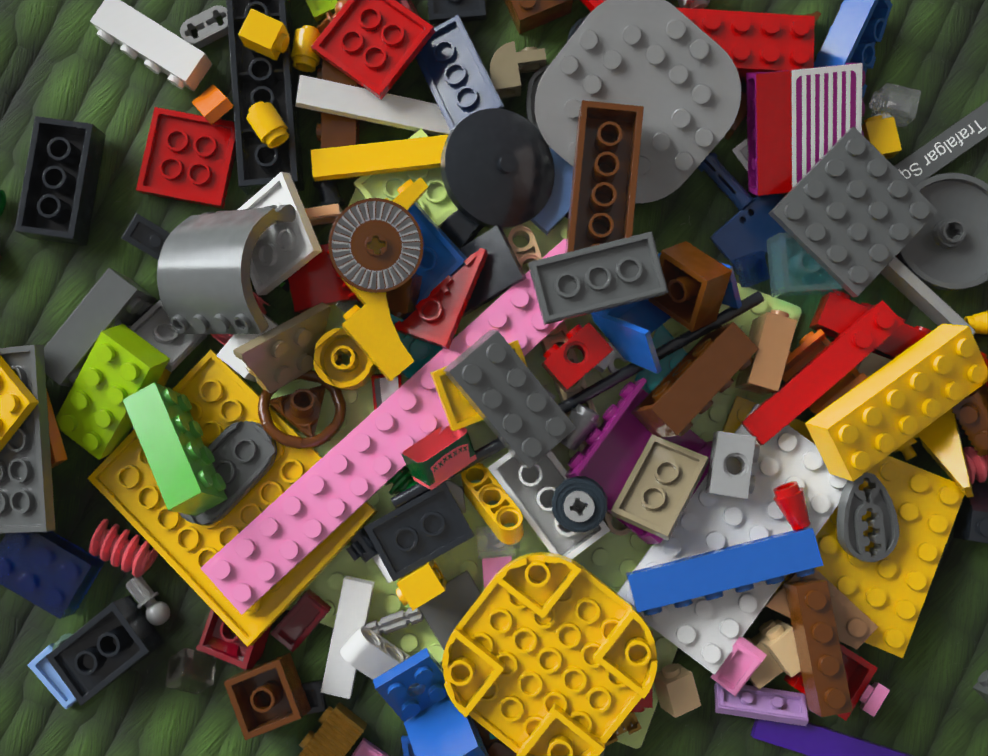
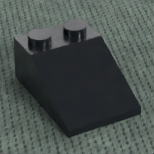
(105, 649)

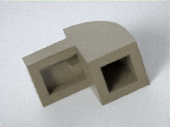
(508, 65)

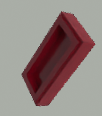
(300, 620)

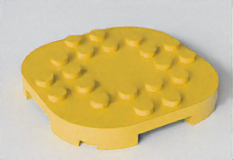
(549, 658)

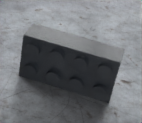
(60, 181)

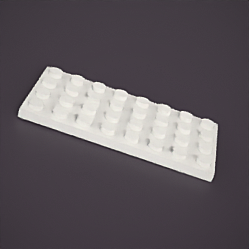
(716, 521)

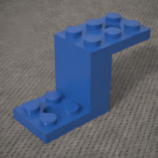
(427, 712)

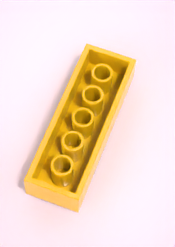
(898, 401)

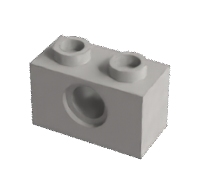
(719, 479)

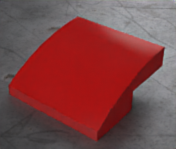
(316, 283)

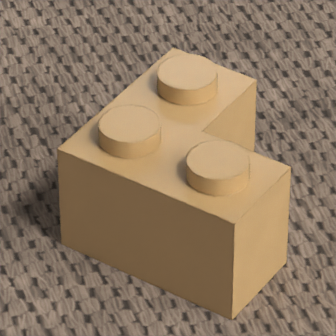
(779, 645)

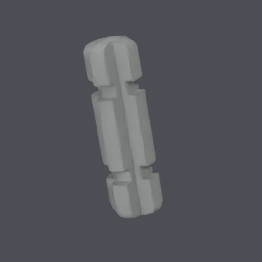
(396, 621)

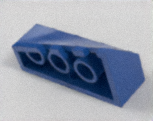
(855, 34)

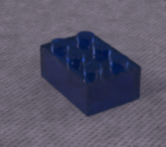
(47, 570)

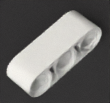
(372, 653)

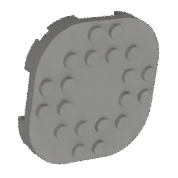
(650, 59)

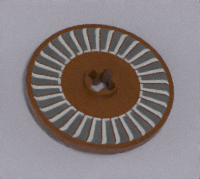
(361, 265)

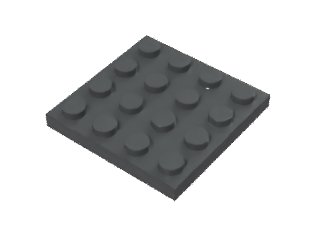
(853, 212)

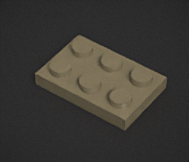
(660, 487)

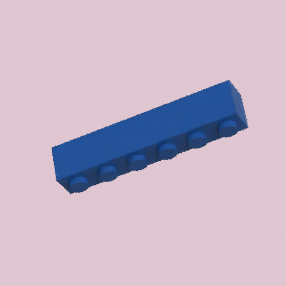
(724, 569)

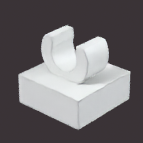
(609, 360)

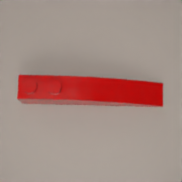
(822, 372)

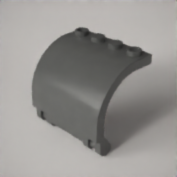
(207, 271)

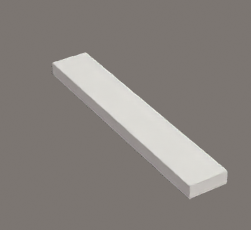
(363, 105)

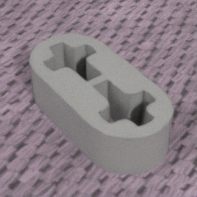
(206, 26)

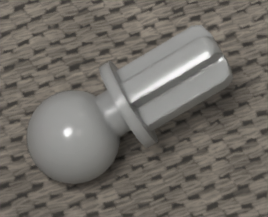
(156, 611)

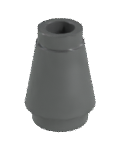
(584, 421)

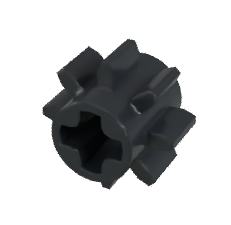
(361, 546)

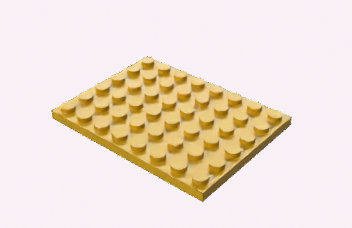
(127, 481)
(896, 586)

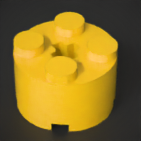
(328, 359)

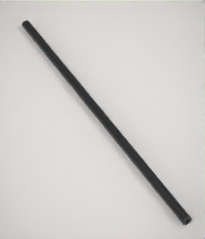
(600, 387)

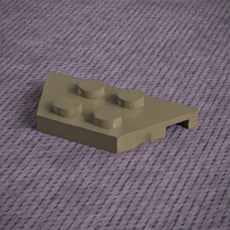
(285, 350)

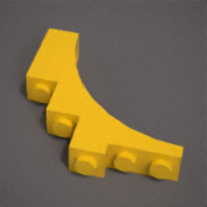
(372, 324)

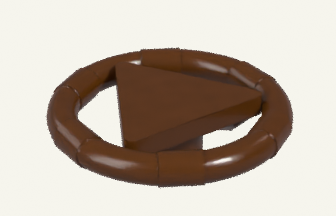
(303, 412)

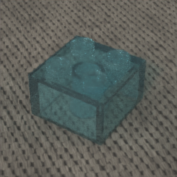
(794, 270)

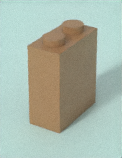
(773, 337)

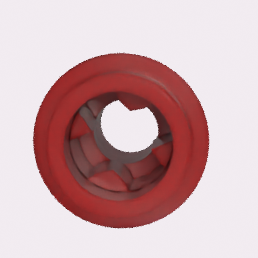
(792, 503)

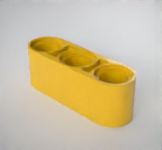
(494, 515)

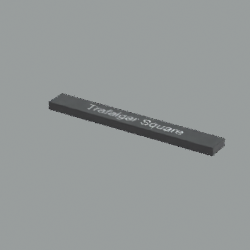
(945, 146)

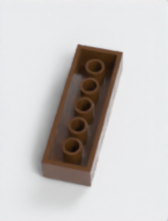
(604, 174)

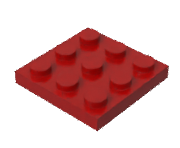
(373, 42)
(188, 158)

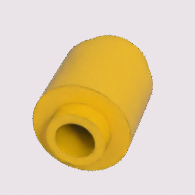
(302, 53)
(267, 124)

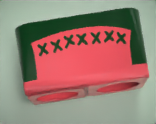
(439, 456)

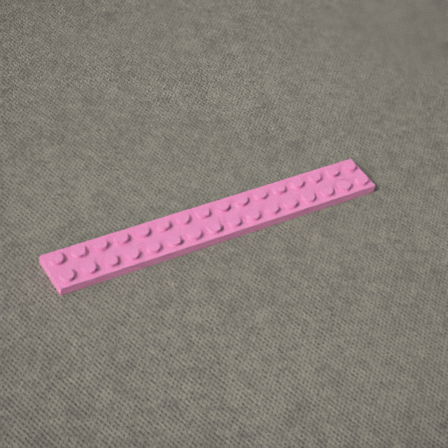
(361, 460)

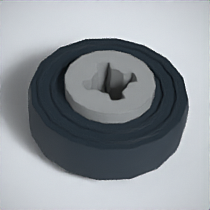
(577, 492)

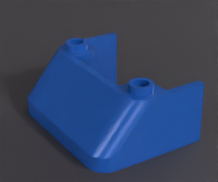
(631, 326)

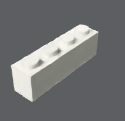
(152, 43)

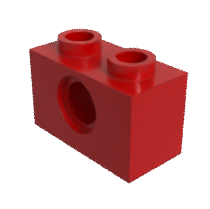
(589, 343)

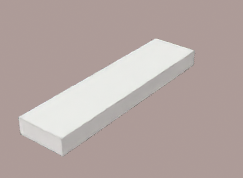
(350, 616)

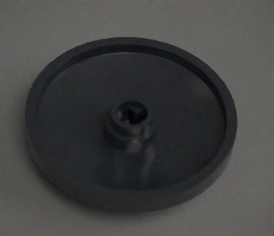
(497, 168)

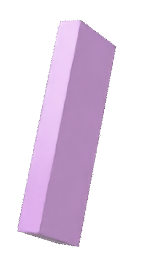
(763, 704)

